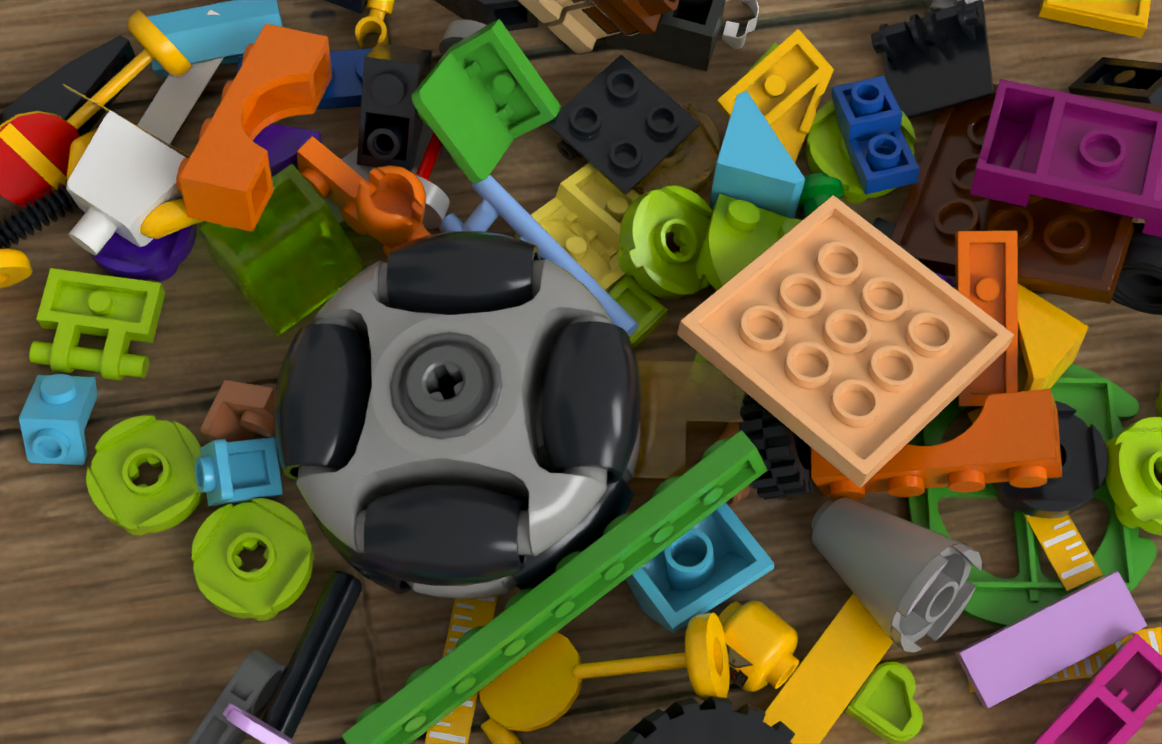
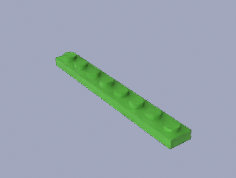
(576, 585)

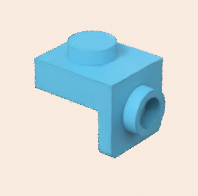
(56, 419)
(238, 471)

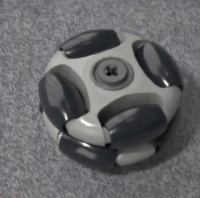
(428, 421)

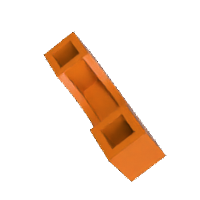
(229, 173)
(1008, 442)

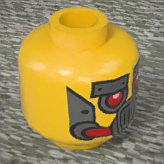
(758, 645)

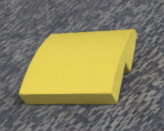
(588, 222)

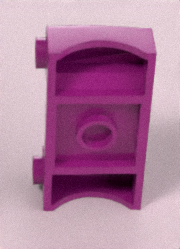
(1072, 153)

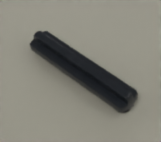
(312, 653)

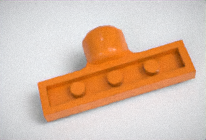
(384, 207)

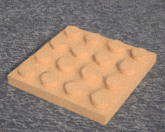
(845, 338)

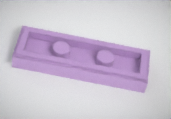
(1050, 639)

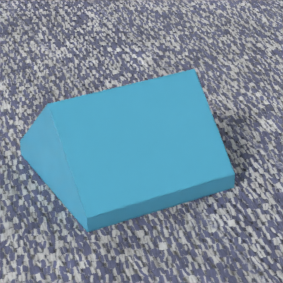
(755, 163)
(699, 570)

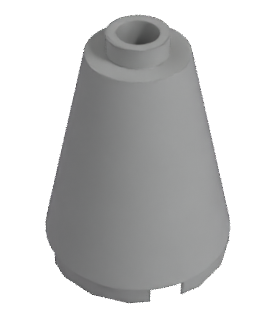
(897, 569)

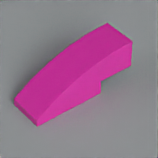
(1112, 700)

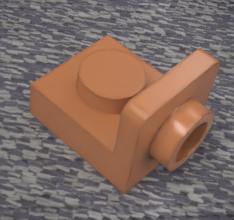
(240, 412)

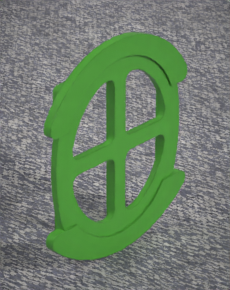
(1121, 550)

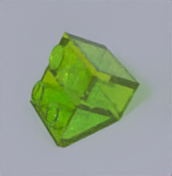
(290, 258)

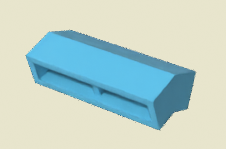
(216, 36)

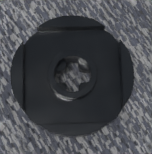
(1083, 471)

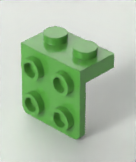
(483, 99)

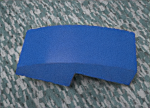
(873, 135)

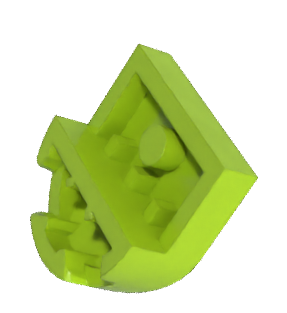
(736, 237)

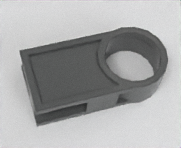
(248, 689)

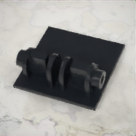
(937, 58)
(622, 125)

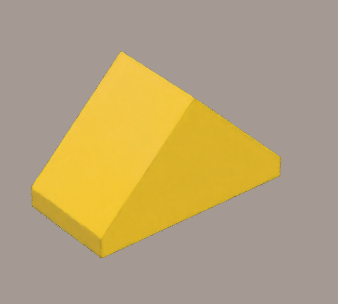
(1045, 341)

